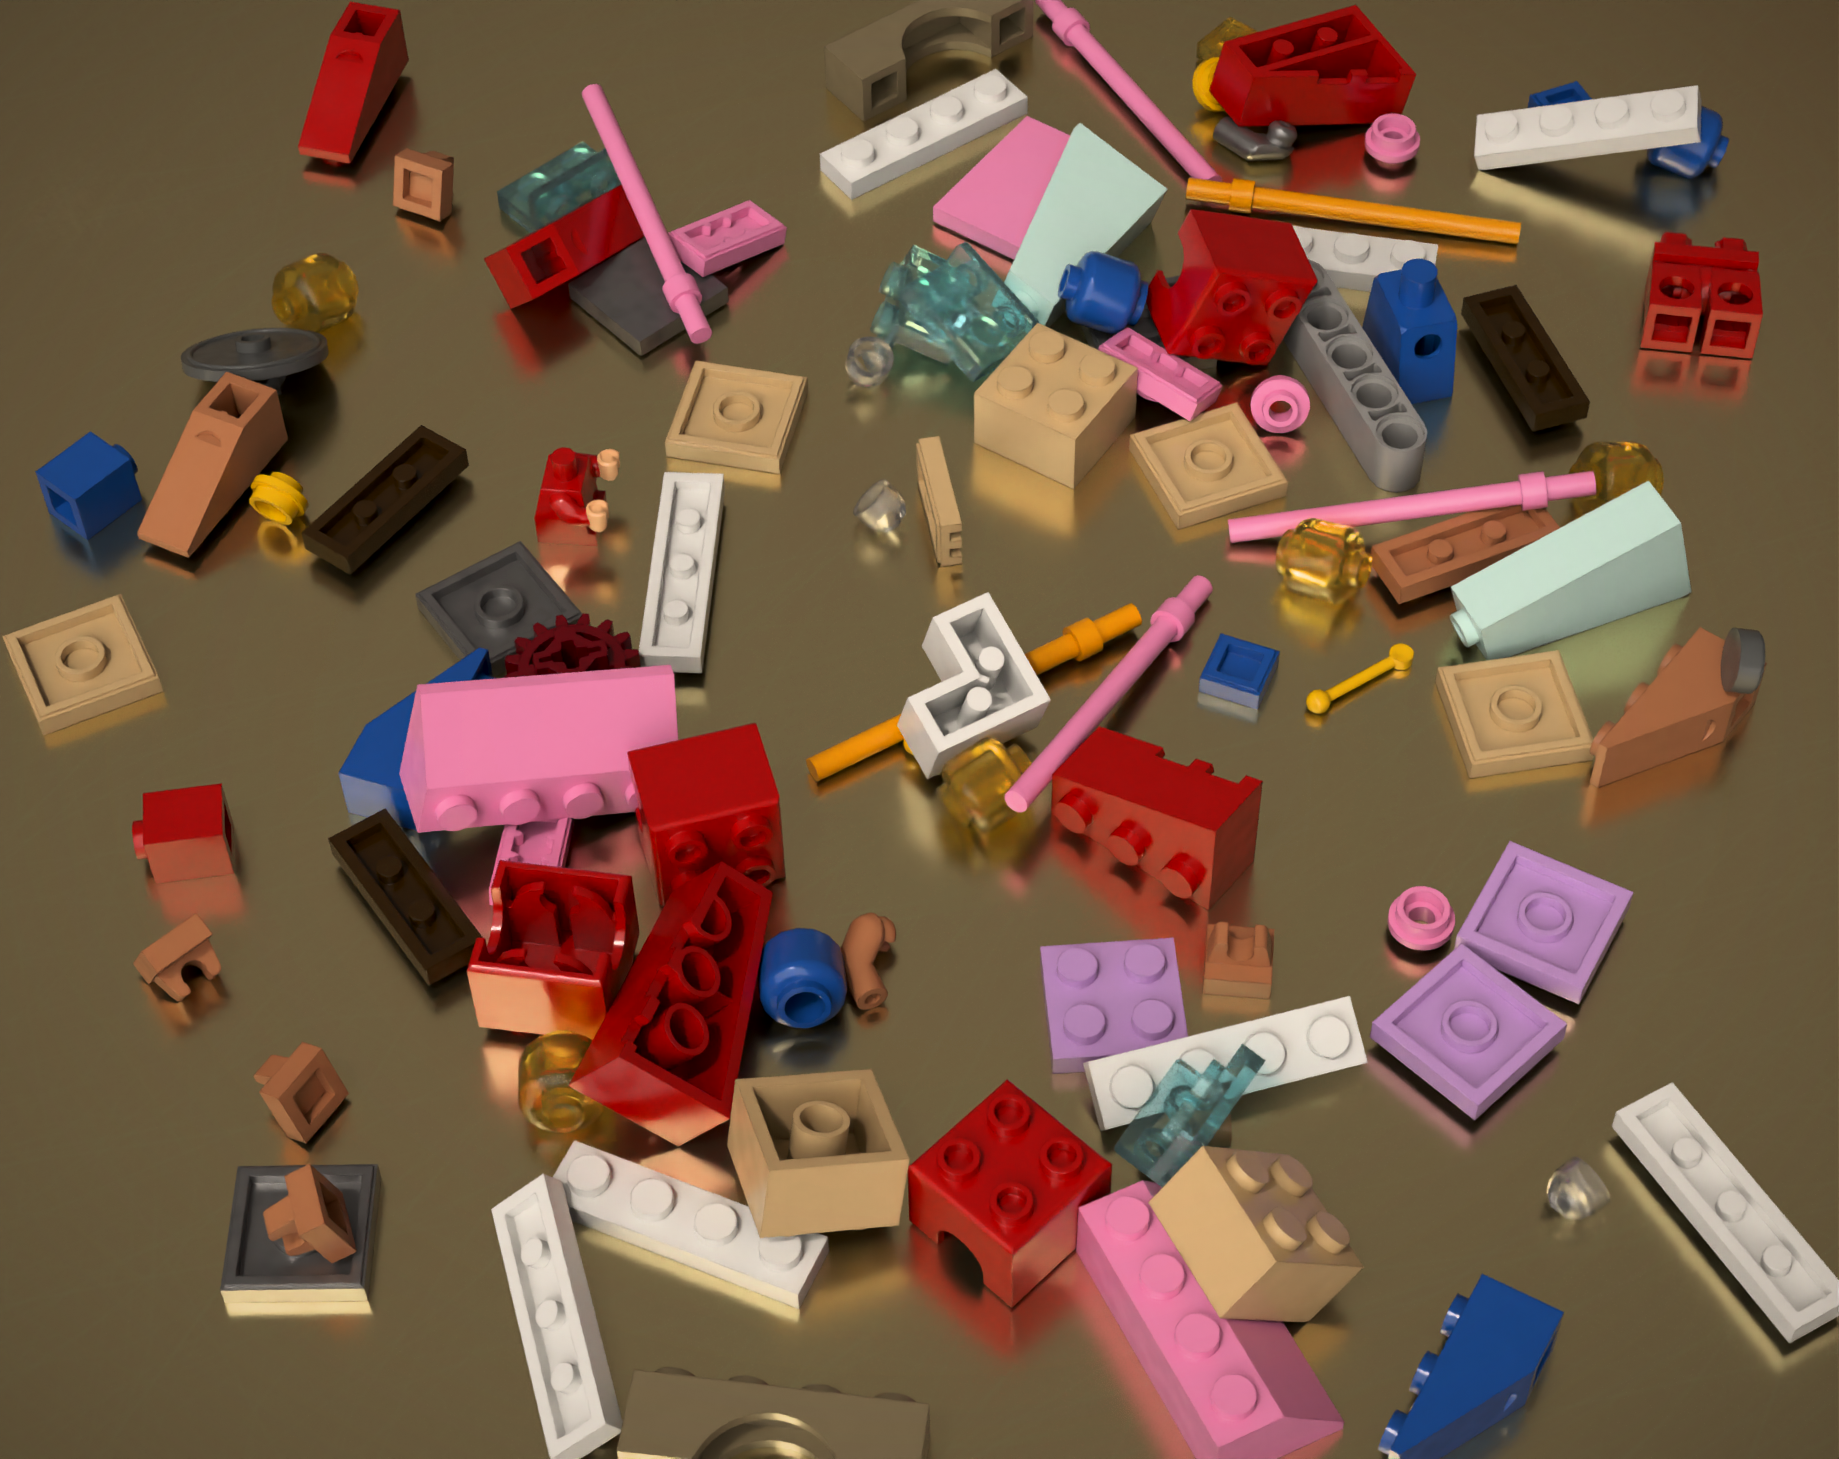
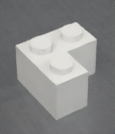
(983, 688)

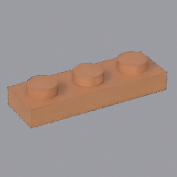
(1456, 549)

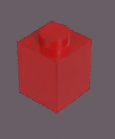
(185, 833)

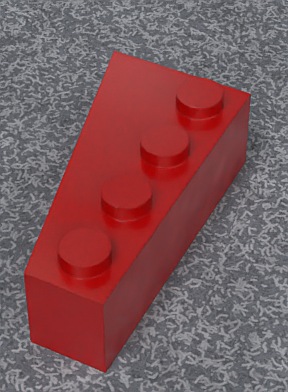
(683, 1010)

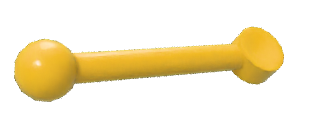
(1399, 658)

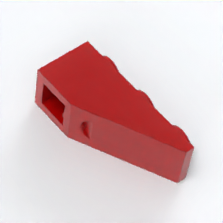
(354, 81)
(564, 247)

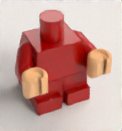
(569, 502)

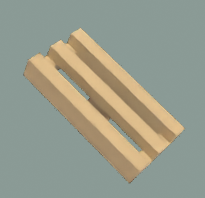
(939, 501)

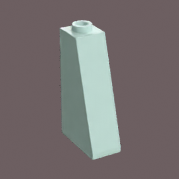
(1089, 205)
(1576, 577)

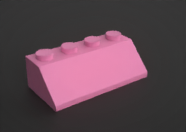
(532, 746)
(1225, 1381)

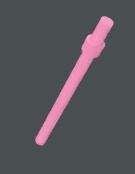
(1074, 31)
(679, 287)
(1530, 492)
(1167, 625)

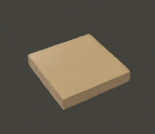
(737, 417)
(1207, 465)
(82, 664)
(1514, 714)

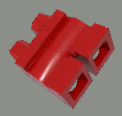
(1703, 282)

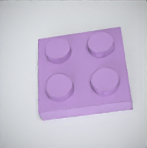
(1544, 921)
(1110, 999)
(1468, 1031)

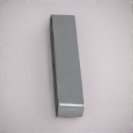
(1357, 388)

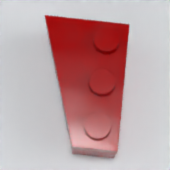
(1312, 73)
(1160, 814)

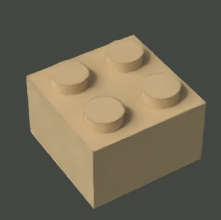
(1055, 405)
(817, 1153)
(1256, 1234)

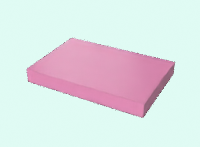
(1005, 188)

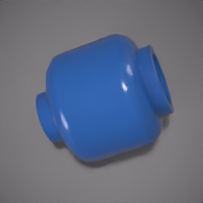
(1693, 158)
(1103, 292)
(802, 978)

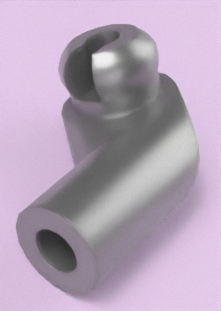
(1256, 146)

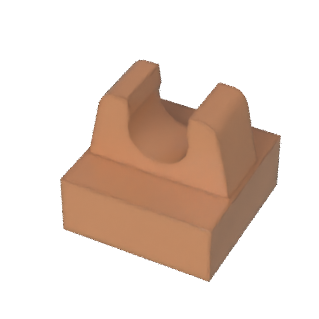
(424, 183)
(178, 948)
(1238, 961)
(301, 1090)
(311, 1217)

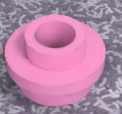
(1392, 139)
(1280, 389)
(1425, 905)

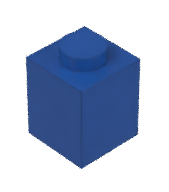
(89, 485)

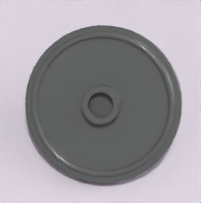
(256, 355)

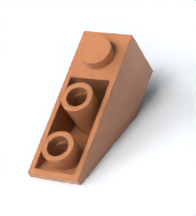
(215, 461)
(1673, 715)

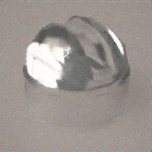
(876, 357)
(881, 507)
(1576, 1190)

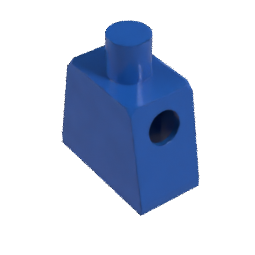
(1413, 316)

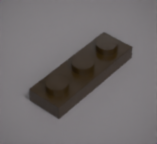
(1525, 358)
(385, 499)
(406, 895)

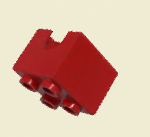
(1235, 288)
(707, 805)
(553, 949)
(1007, 1189)

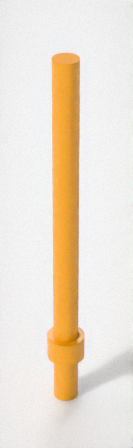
(1244, 196)
(1078, 642)

